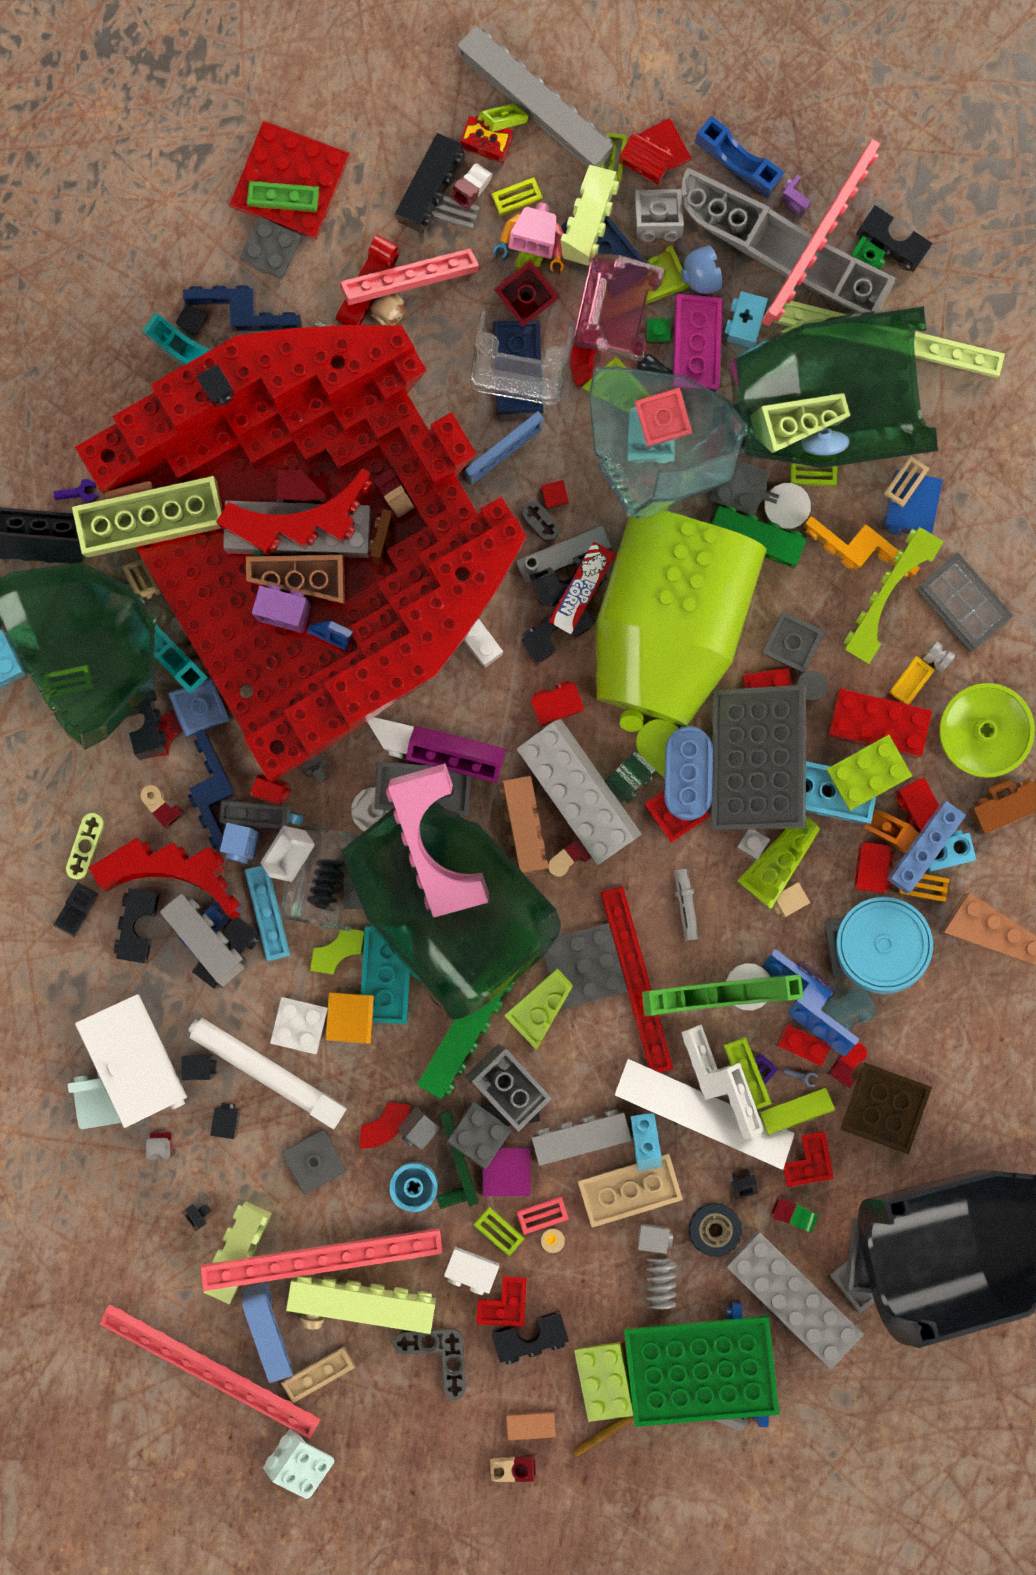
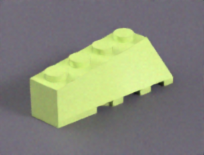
(588, 225)
(791, 421)
(240, 1242)

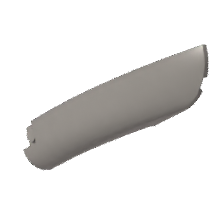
(779, 243)

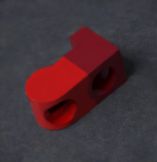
(845, 1065)

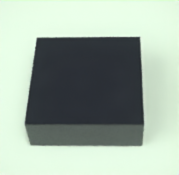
(191, 319)

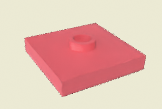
(663, 417)

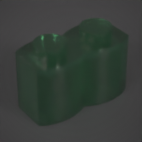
(629, 776)

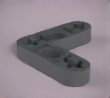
(439, 1346)

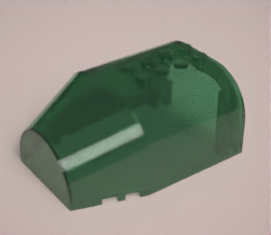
(853, 354)
(462, 954)

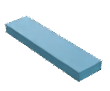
(267, 913)

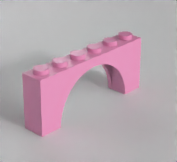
(443, 888)

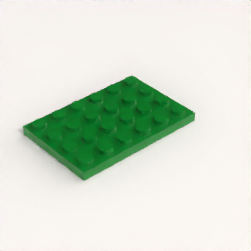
(701, 1371)

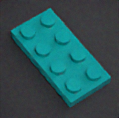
(384, 979)

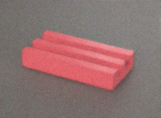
(523, 1221)

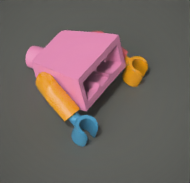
(533, 233)

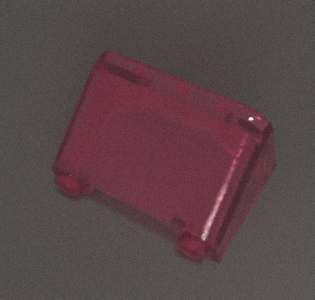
(615, 305)

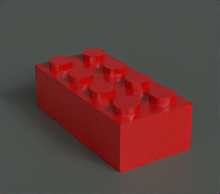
(868, 718)

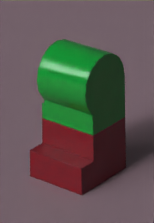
(794, 1214)

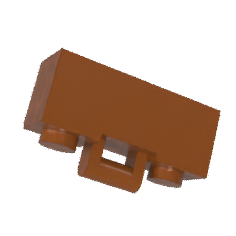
(999, 812)

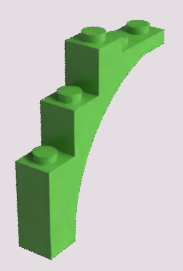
(722, 994)

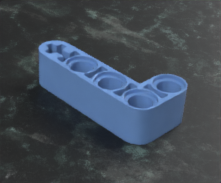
(265, 1332)

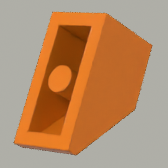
(891, 830)

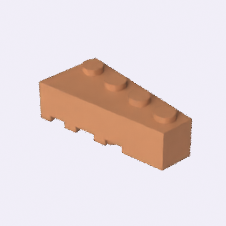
(312, 575)
(524, 824)
(989, 929)

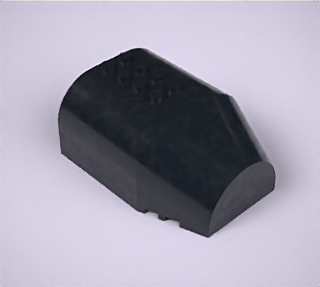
(951, 1255)

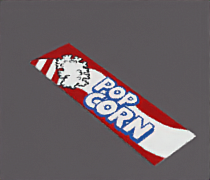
(582, 587)

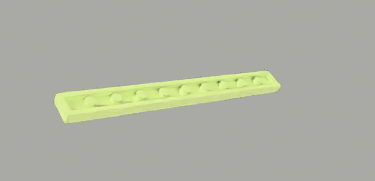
(926, 346)

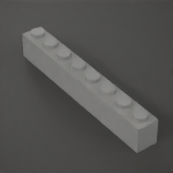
(535, 98)

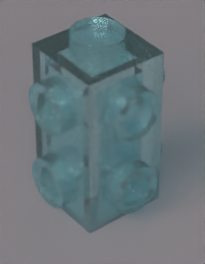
(851, 1009)

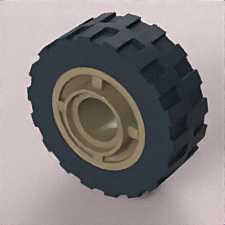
(730, 1229)

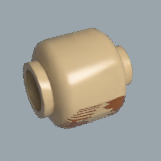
(388, 310)

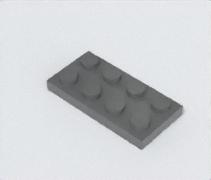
(456, 801)

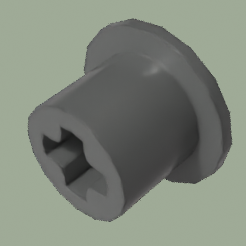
(815, 685)

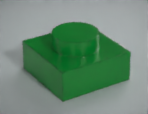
(658, 330)

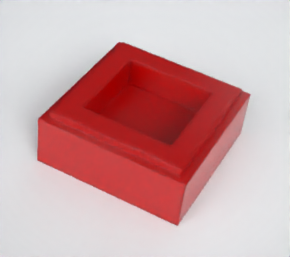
(554, 494)

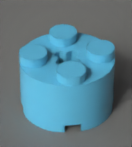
(409, 1199)

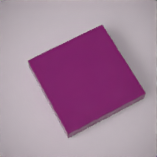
(508, 1173)

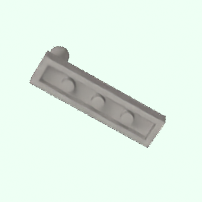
(561, 555)

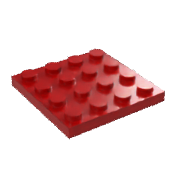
(294, 160)

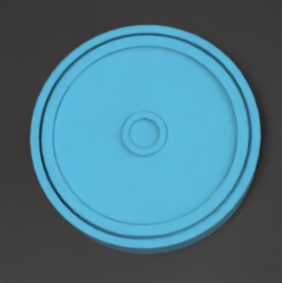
(884, 945)

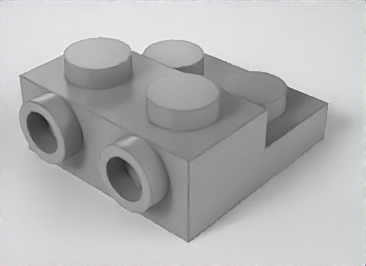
(659, 214)

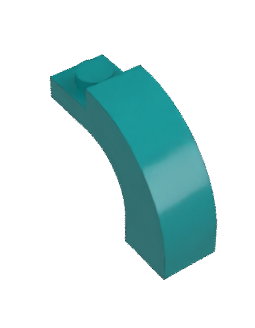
(172, 340)
(177, 662)

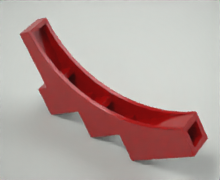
(301, 528)
(136, 862)

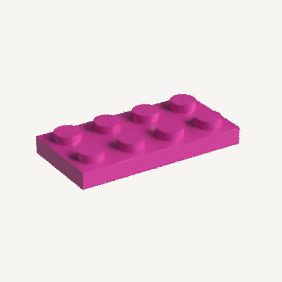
(698, 339)

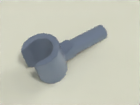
(802, 1076)

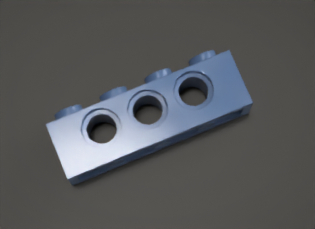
(239, 843)
(926, 847)

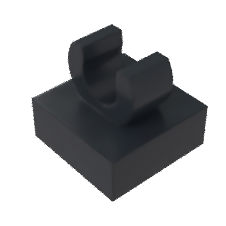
(745, 1186)
(195, 1216)

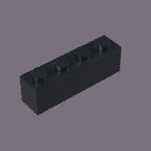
(430, 182)

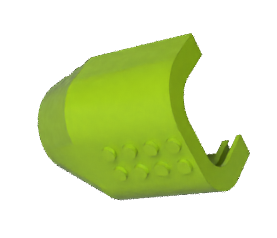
(673, 614)

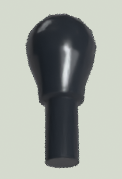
(652, 364)

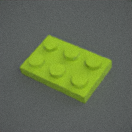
(869, 772)
(604, 1381)

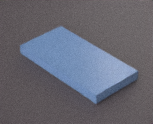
(504, 448)

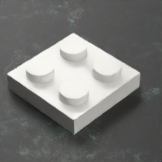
(299, 1025)

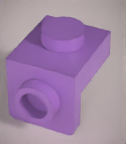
(795, 201)

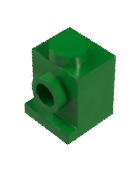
(866, 247)

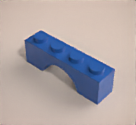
(755, 171)

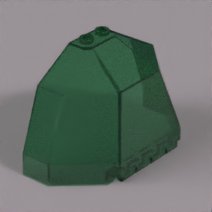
(84, 641)

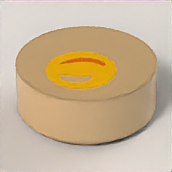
(552, 1240)

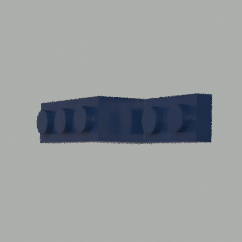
(242, 308)
(211, 790)

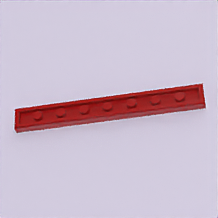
(635, 978)

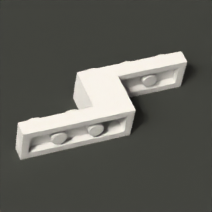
(722, 1081)

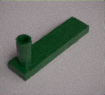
(467, 1192)

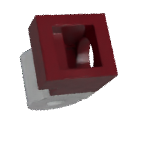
(471, 185)

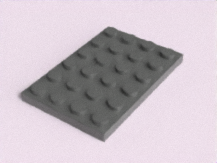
(759, 758)

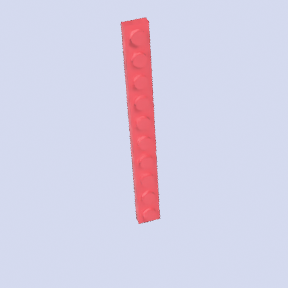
(818, 239)
(320, 1259)
(209, 1371)

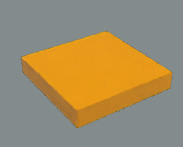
(349, 1018)

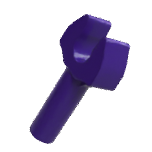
(78, 492)

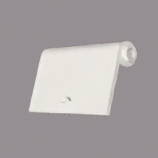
(131, 1061)

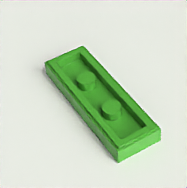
(283, 196)

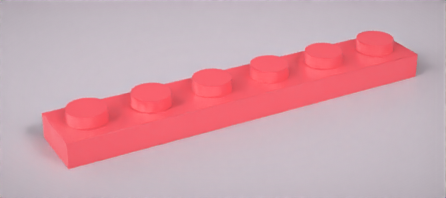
(409, 276)

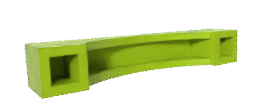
(920, 547)

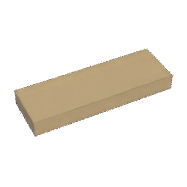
(318, 1374)

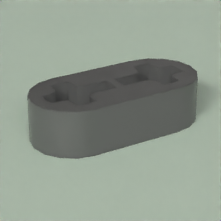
(544, 517)

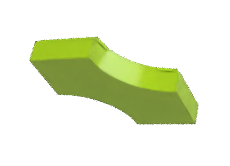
(346, 944)

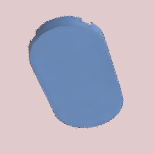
(688, 773)

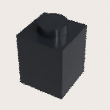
(216, 386)
(198, 1067)
(225, 1121)

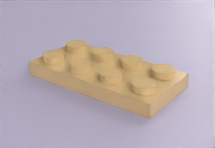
(629, 1191)

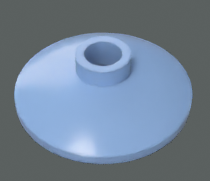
(825, 442)

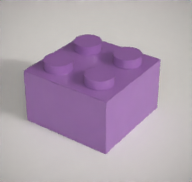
(281, 608)

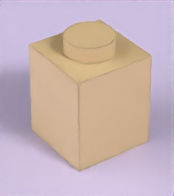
(790, 900)

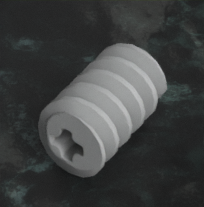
(661, 1283)

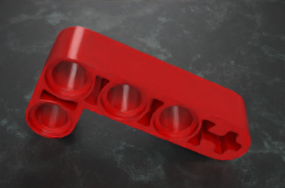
(381, 257)

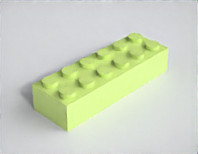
(148, 516)
(362, 1303)

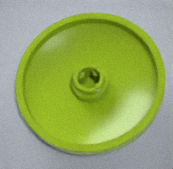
(986, 730)

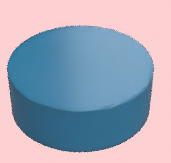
(295, 818)

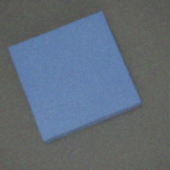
(199, 709)

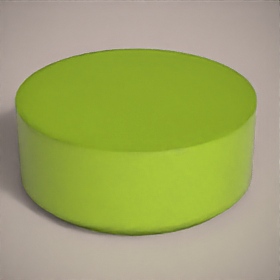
(631, 720)

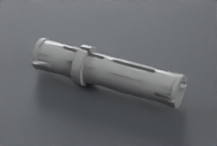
(686, 904)

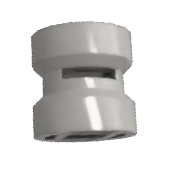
(940, 658)

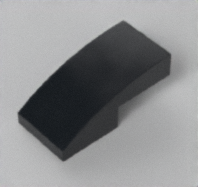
(76, 909)

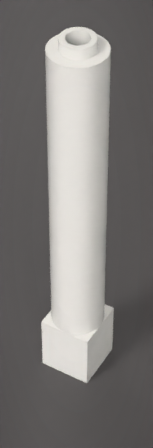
(267, 1072)

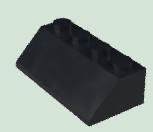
(39, 536)

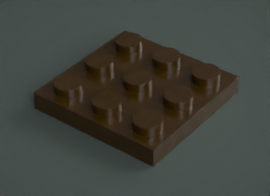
(886, 1108)

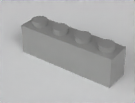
(202, 939)
(581, 1137)

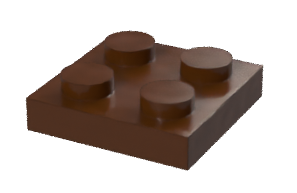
(384, 528)

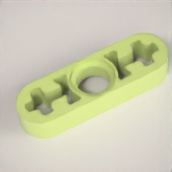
(75, 850)

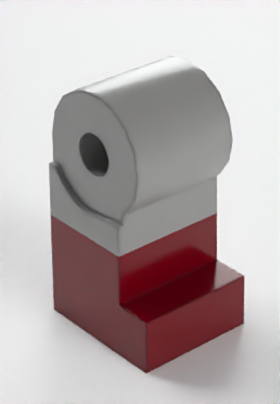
(159, 1146)

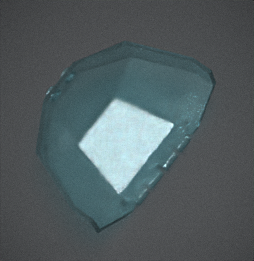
(670, 472)

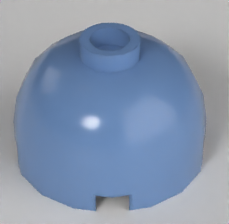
(701, 271)

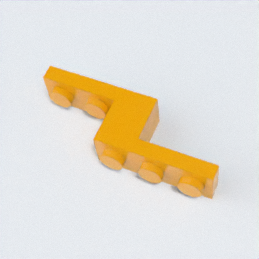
(858, 549)

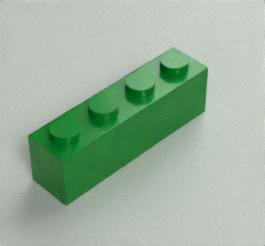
(780, 545)

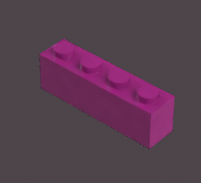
(458, 754)

